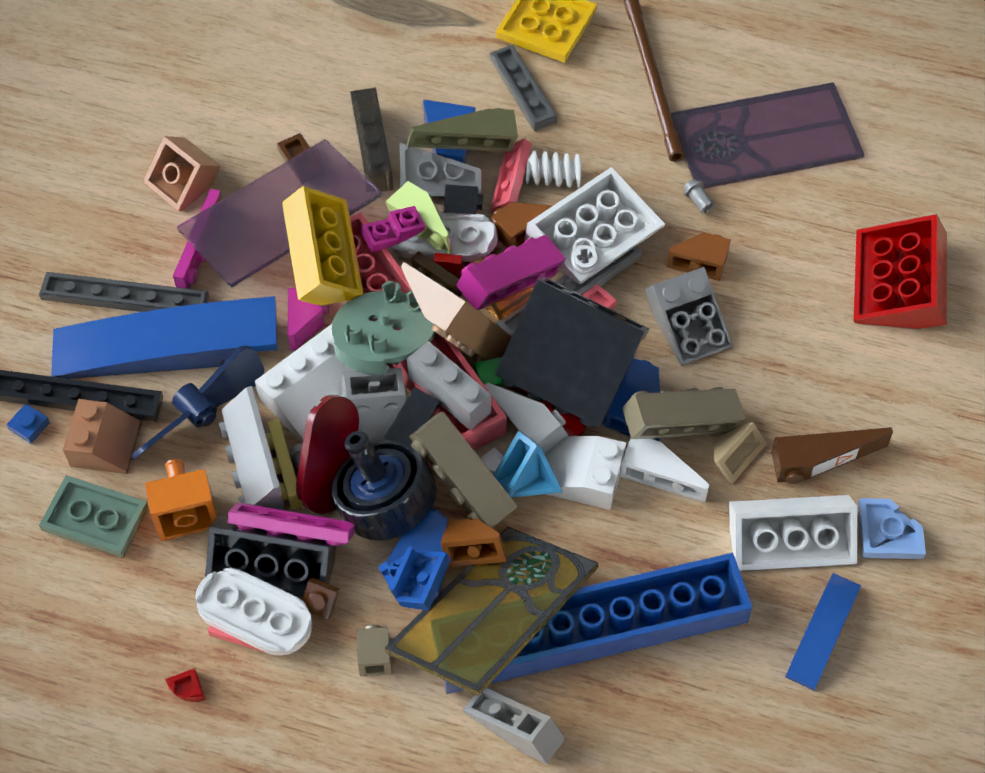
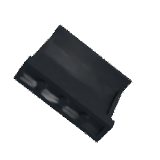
(570, 352)

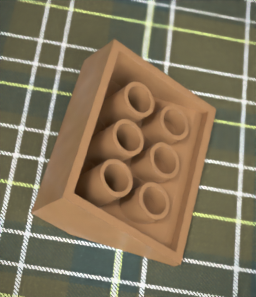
(456, 318)

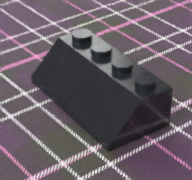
(271, 558)

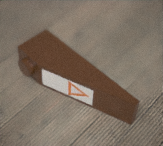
(812, 454)

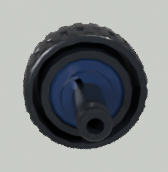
(383, 487)

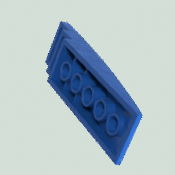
(164, 339)

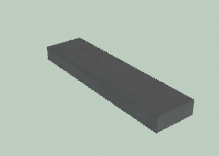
(523, 87)

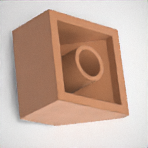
(180, 172)
(101, 437)

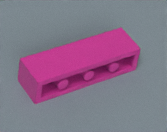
(510, 271)

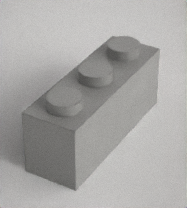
(449, 385)

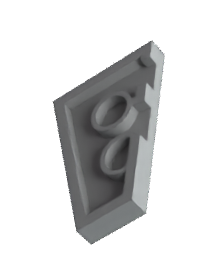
(433, 171)

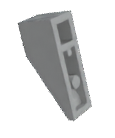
(530, 417)
(516, 724)

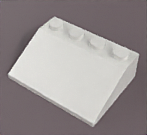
(598, 215)
(301, 381)

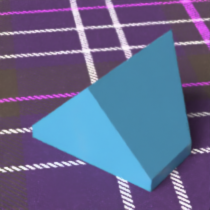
(526, 469)

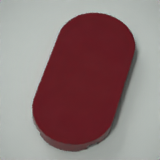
(324, 451)

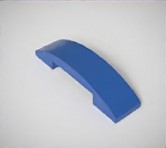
(823, 631)

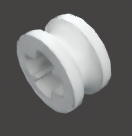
(580, 267)

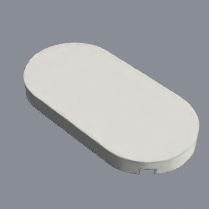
(468, 233)
(254, 611)

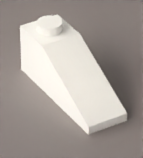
(657, 466)

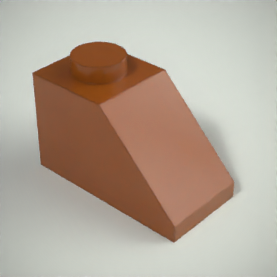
(513, 220)
(698, 252)
(472, 543)

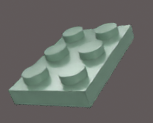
(94, 516)

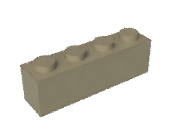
(683, 413)
(462, 471)

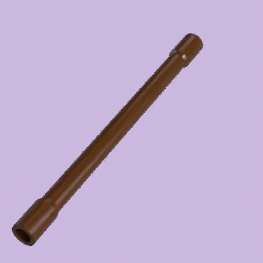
(671, 138)

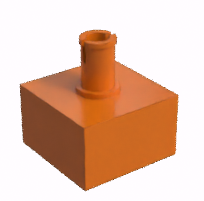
(181, 502)

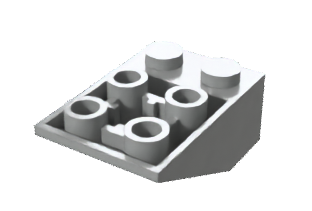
(689, 316)
(376, 399)

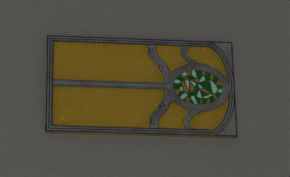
(491, 612)

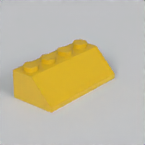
(322, 247)

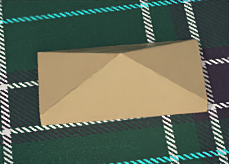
(737, 450)

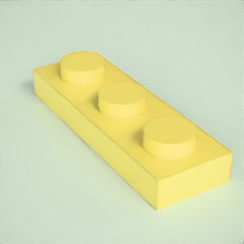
(283, 464)

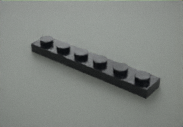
(64, 394)

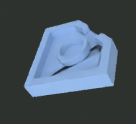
(888, 532)

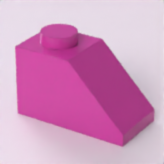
(303, 319)

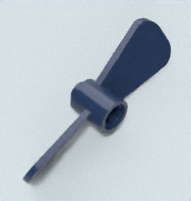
(226, 383)

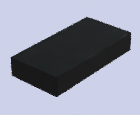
(413, 414)

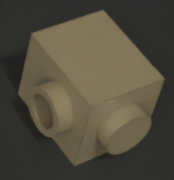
(371, 651)

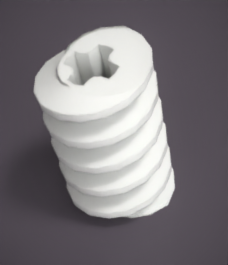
(554, 169)

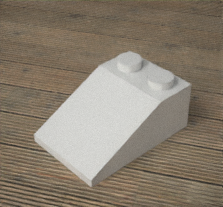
(587, 469)

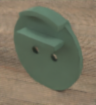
(373, 344)

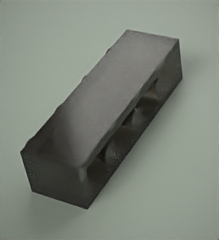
(371, 138)

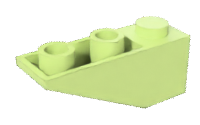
(434, 232)

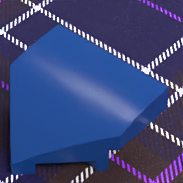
(416, 577)

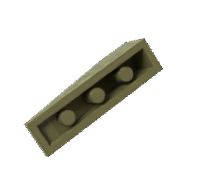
(477, 130)

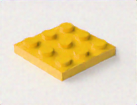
(547, 25)

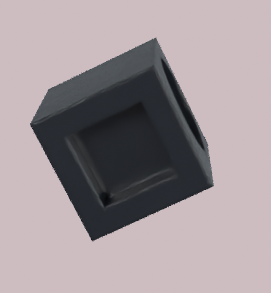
(462, 199)

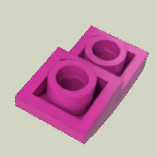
(399, 227)

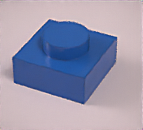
(28, 423)

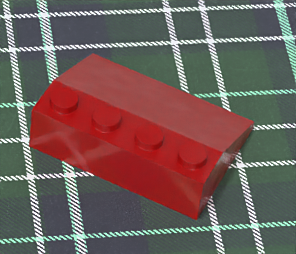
(902, 274)

